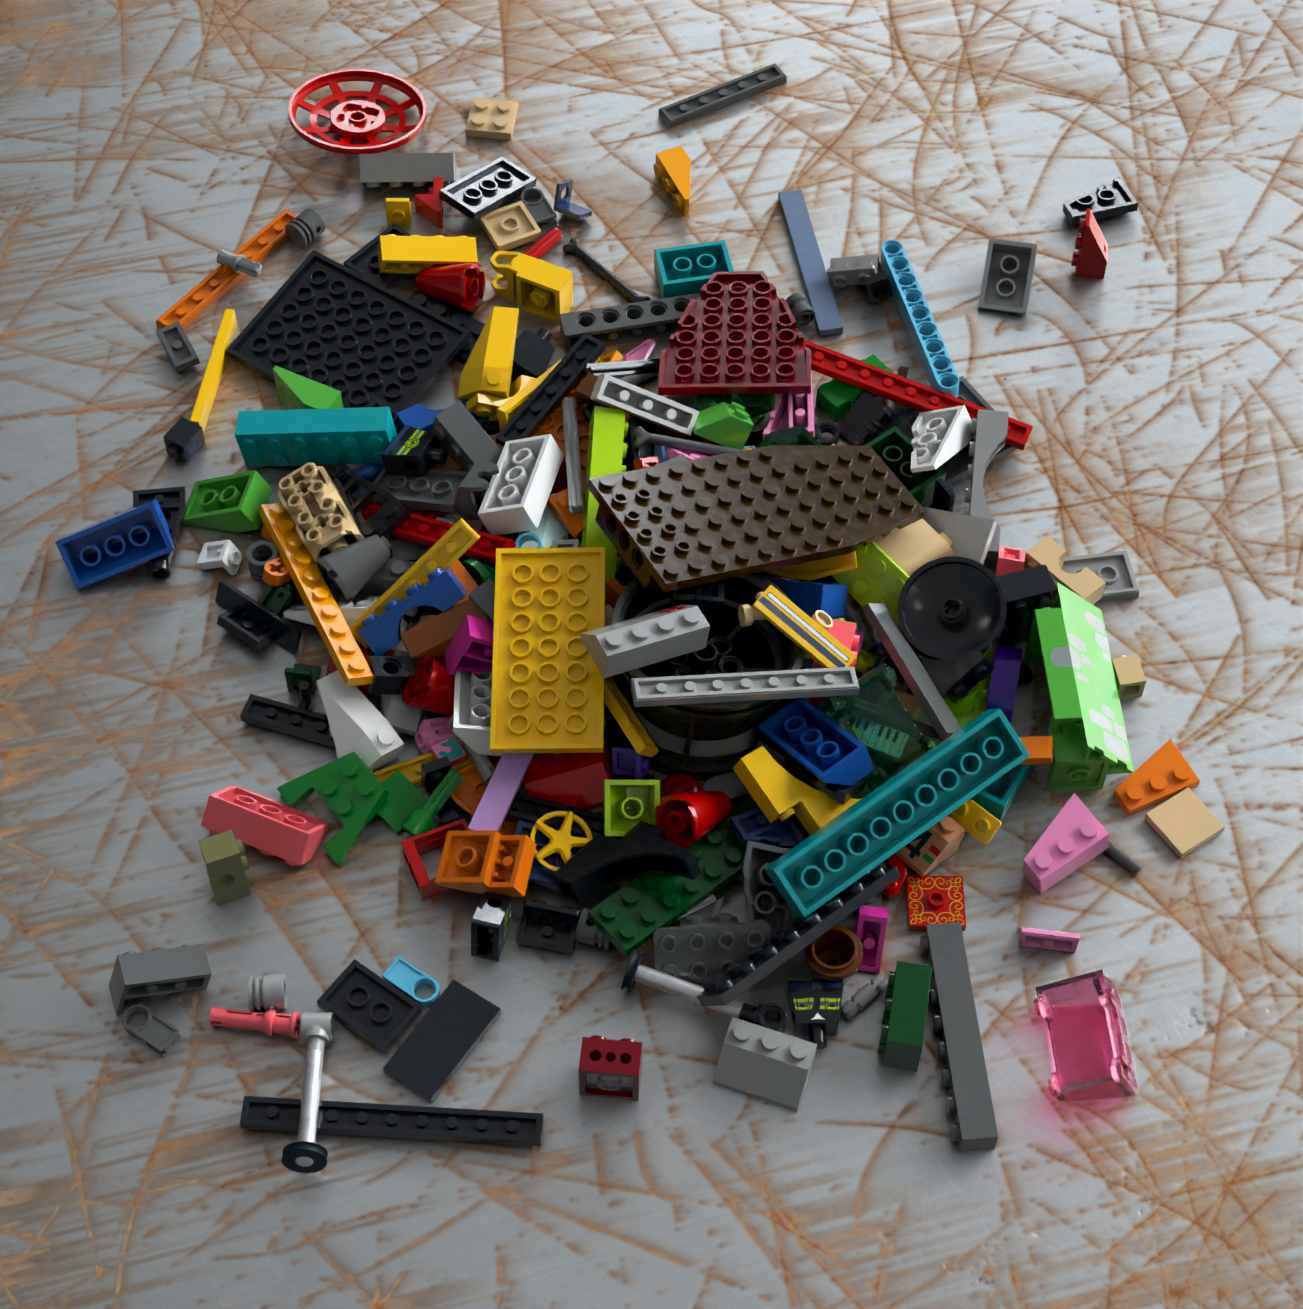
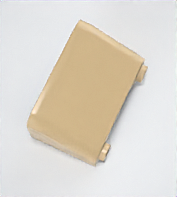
(915, 545)

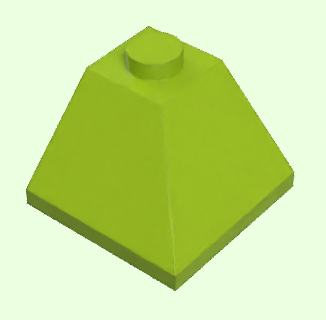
(629, 803)

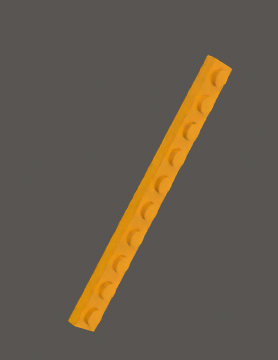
(316, 596)

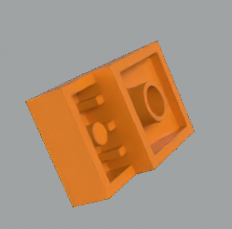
(486, 862)

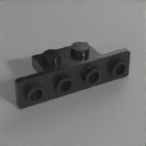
(253, 621)

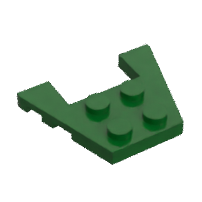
(348, 791)

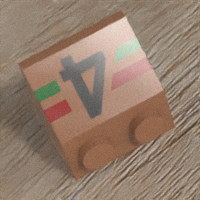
(932, 846)

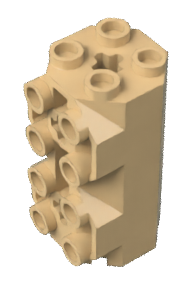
(318, 510)

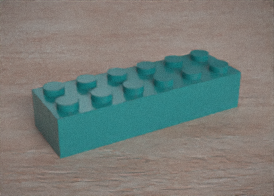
(314, 436)

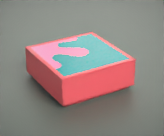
(450, 748)

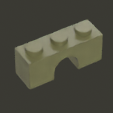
(226, 867)

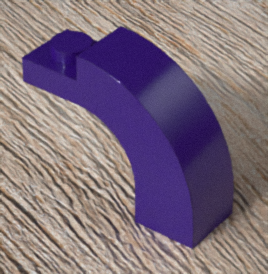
(1004, 679)

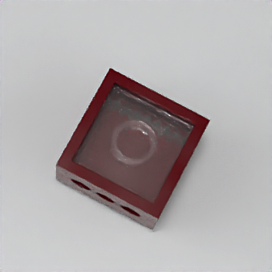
(610, 1068)

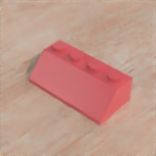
(265, 824)

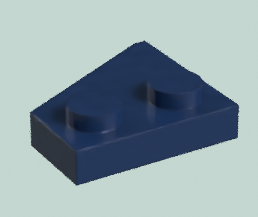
(756, 828)

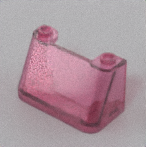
(1087, 1038)

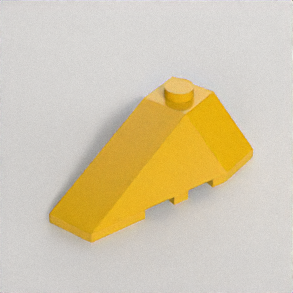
(491, 360)

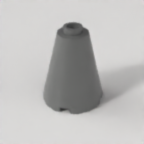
(354, 565)

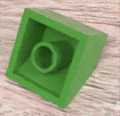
(724, 424)

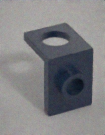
(564, 206)

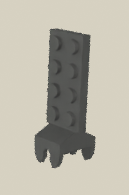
(441, 489)

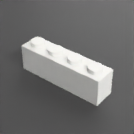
(644, 405)

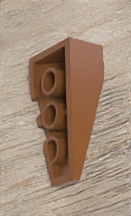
(437, 633)

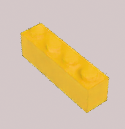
(417, 252)

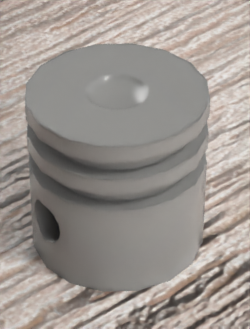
(267, 992)

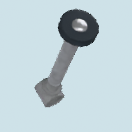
(305, 1154)

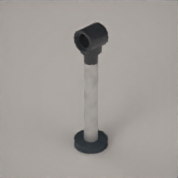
(639, 973)

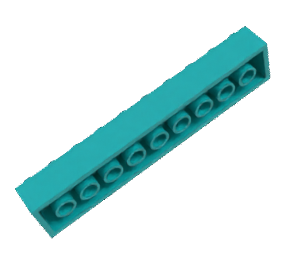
(896, 812)

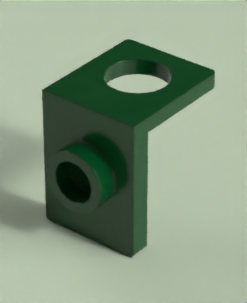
(300, 673)

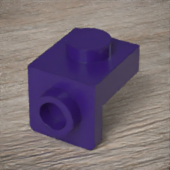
(629, 763)

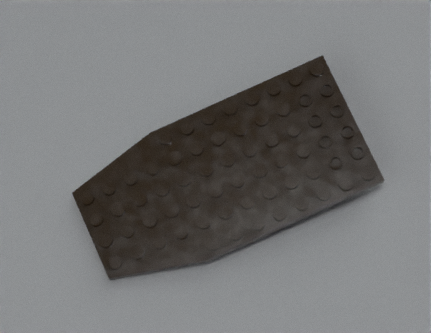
(749, 511)

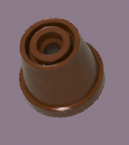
(835, 947)

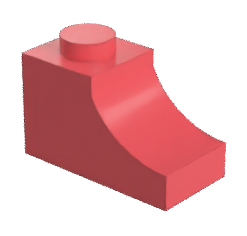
(1009, 560)

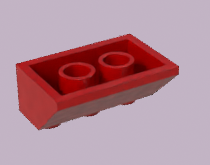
(570, 778)

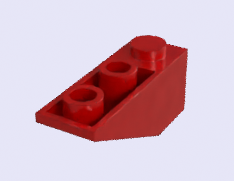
(1092, 249)

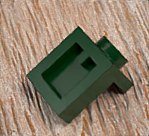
(278, 598)

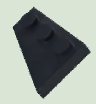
(1105, 202)

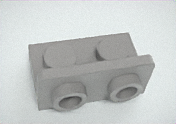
(852, 269)

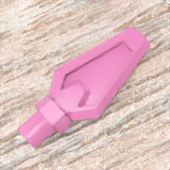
(640, 352)

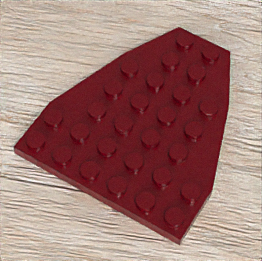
(736, 342)

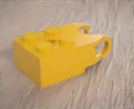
(534, 284)

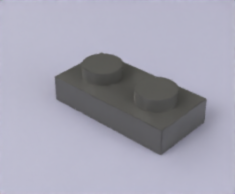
(178, 346)

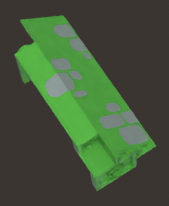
(1082, 694)

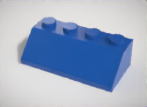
(116, 544)
(818, 743)

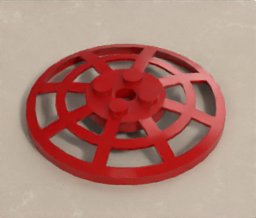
(357, 117)

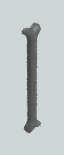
(644, 437)

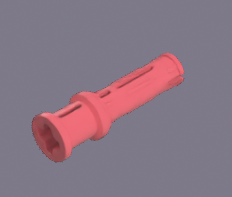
(268, 1022)

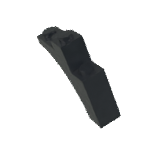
(610, 861)

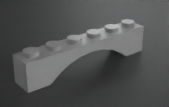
(989, 438)

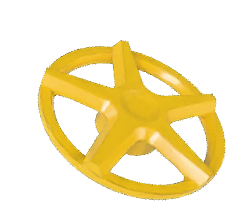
(560, 840)

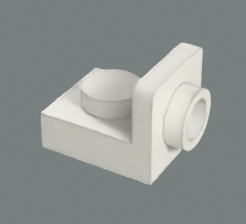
(220, 554)

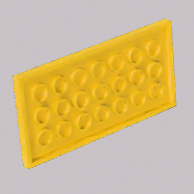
(542, 675)

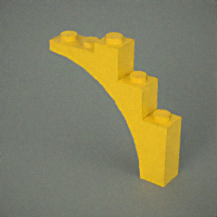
(783, 795)

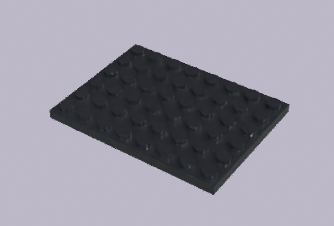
(349, 337)

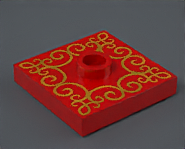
(934, 901)

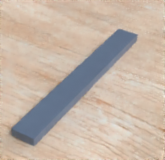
(810, 262)

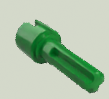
(422, 819)

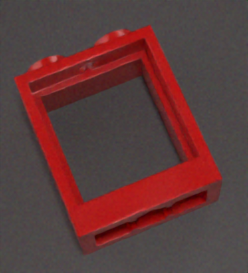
(422, 844)

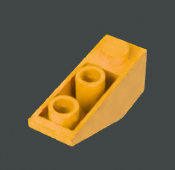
(675, 170)

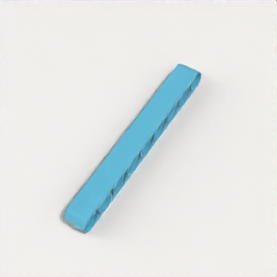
(918, 319)

